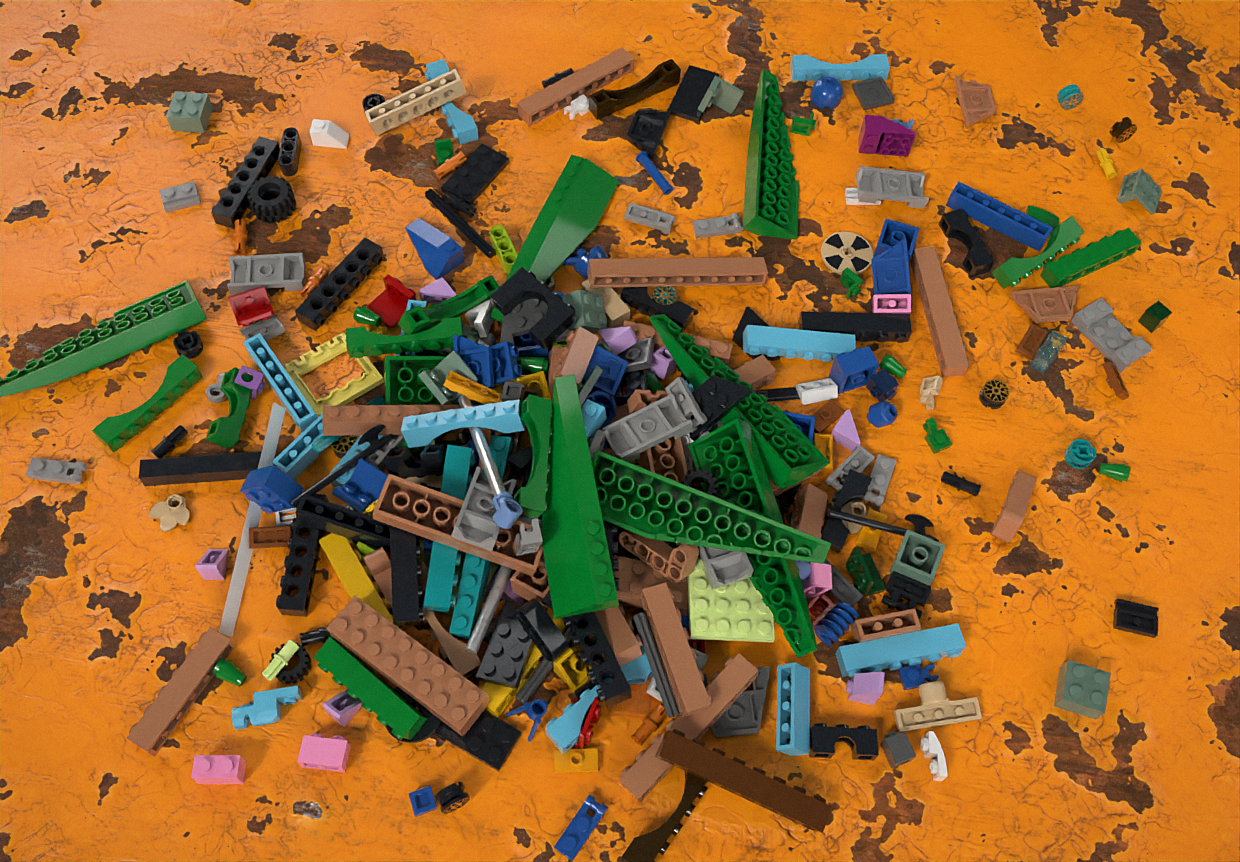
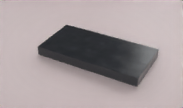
(691, 93)

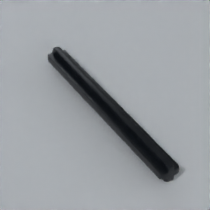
(460, 223)

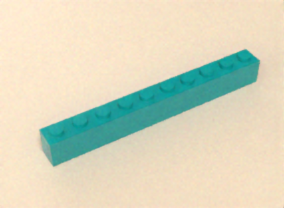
(476, 569)

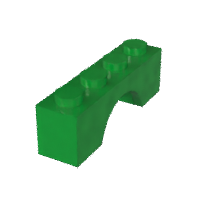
(226, 430)

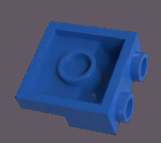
(505, 363)
(612, 367)

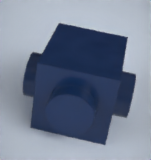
(882, 385)

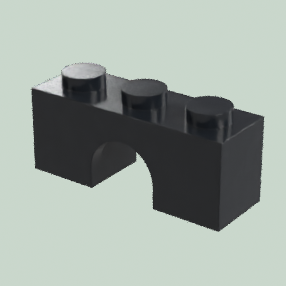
(404, 465)
(861, 740)

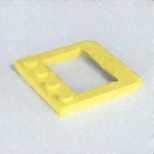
(326, 352)

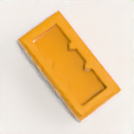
(824, 444)
(869, 536)
(576, 761)

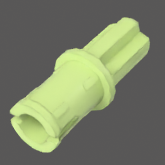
(280, 660)

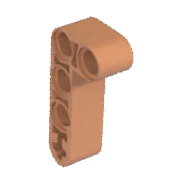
(1014, 506)
(670, 562)
(380, 569)

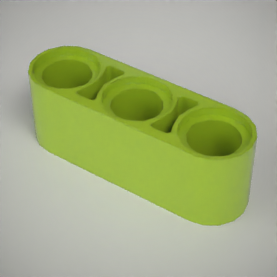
(504, 248)

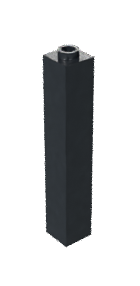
(198, 468)

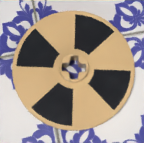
(839, 243)

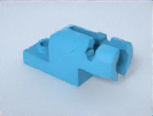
(265, 707)

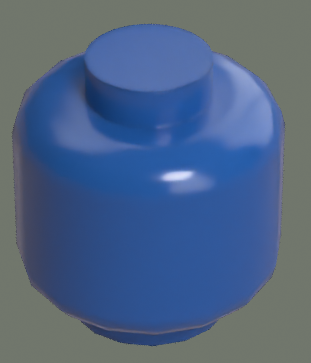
(882, 414)

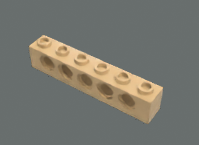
(415, 102)

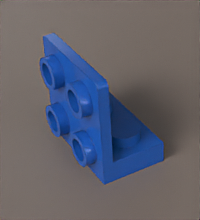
(363, 486)

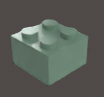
(189, 112)
(589, 310)
(918, 557)
(1082, 689)

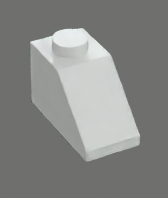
(328, 134)

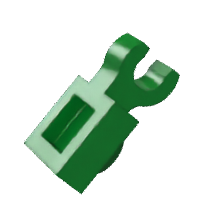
(936, 438)

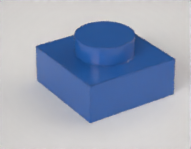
(422, 801)

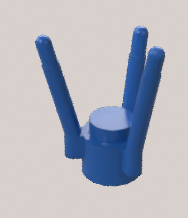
(535, 712)

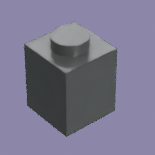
(897, 749)

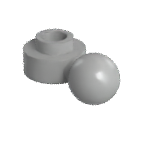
(215, 389)

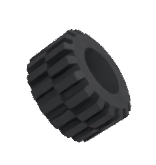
(275, 209)

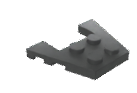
(523, 318)
(746, 712)

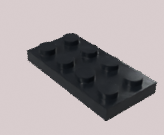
(476, 173)
(506, 651)
(486, 740)

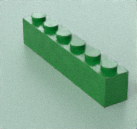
(1090, 259)
(370, 689)

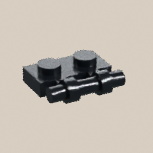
(906, 588)

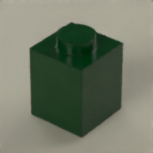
(1155, 316)

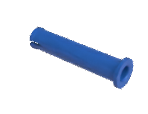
(652, 170)

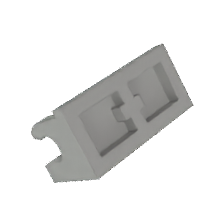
(530, 539)

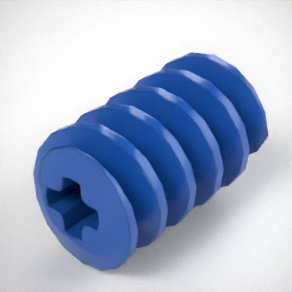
(836, 622)

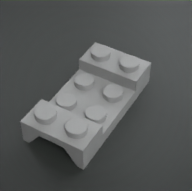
(890, 185)
(267, 270)
(1110, 335)
(646, 428)
(475, 519)
(724, 566)

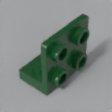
(864, 572)

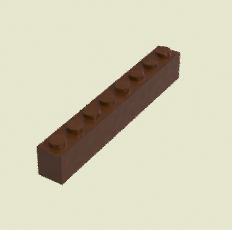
(744, 781)

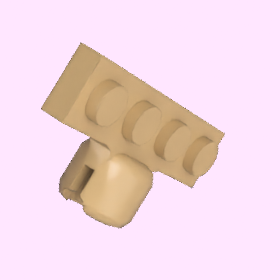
(936, 709)

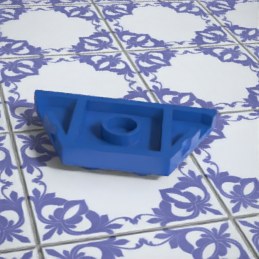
(891, 271)
(478, 359)

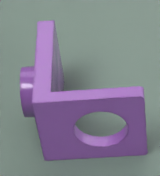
(256, 384)

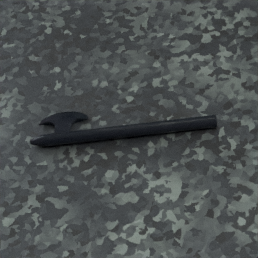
(375, 444)
(918, 521)

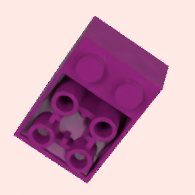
(884, 137)

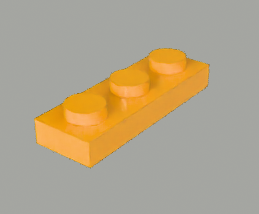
(471, 389)

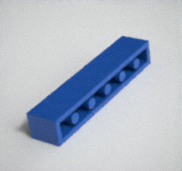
(999, 216)

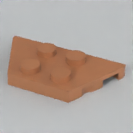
(975, 100)
(1047, 303)

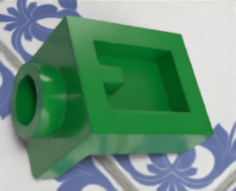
(802, 126)
(443, 150)
(852, 282)

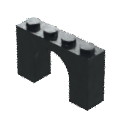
(525, 286)

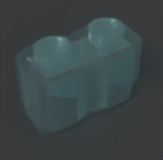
(1048, 352)

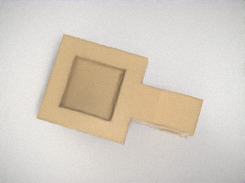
(930, 387)

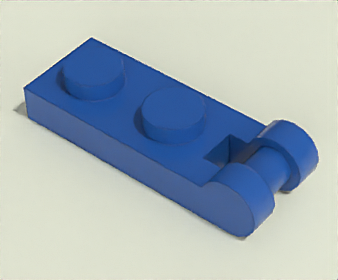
(580, 828)

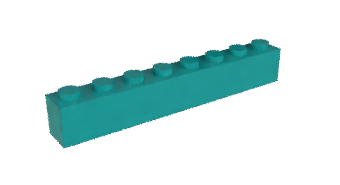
(444, 558)

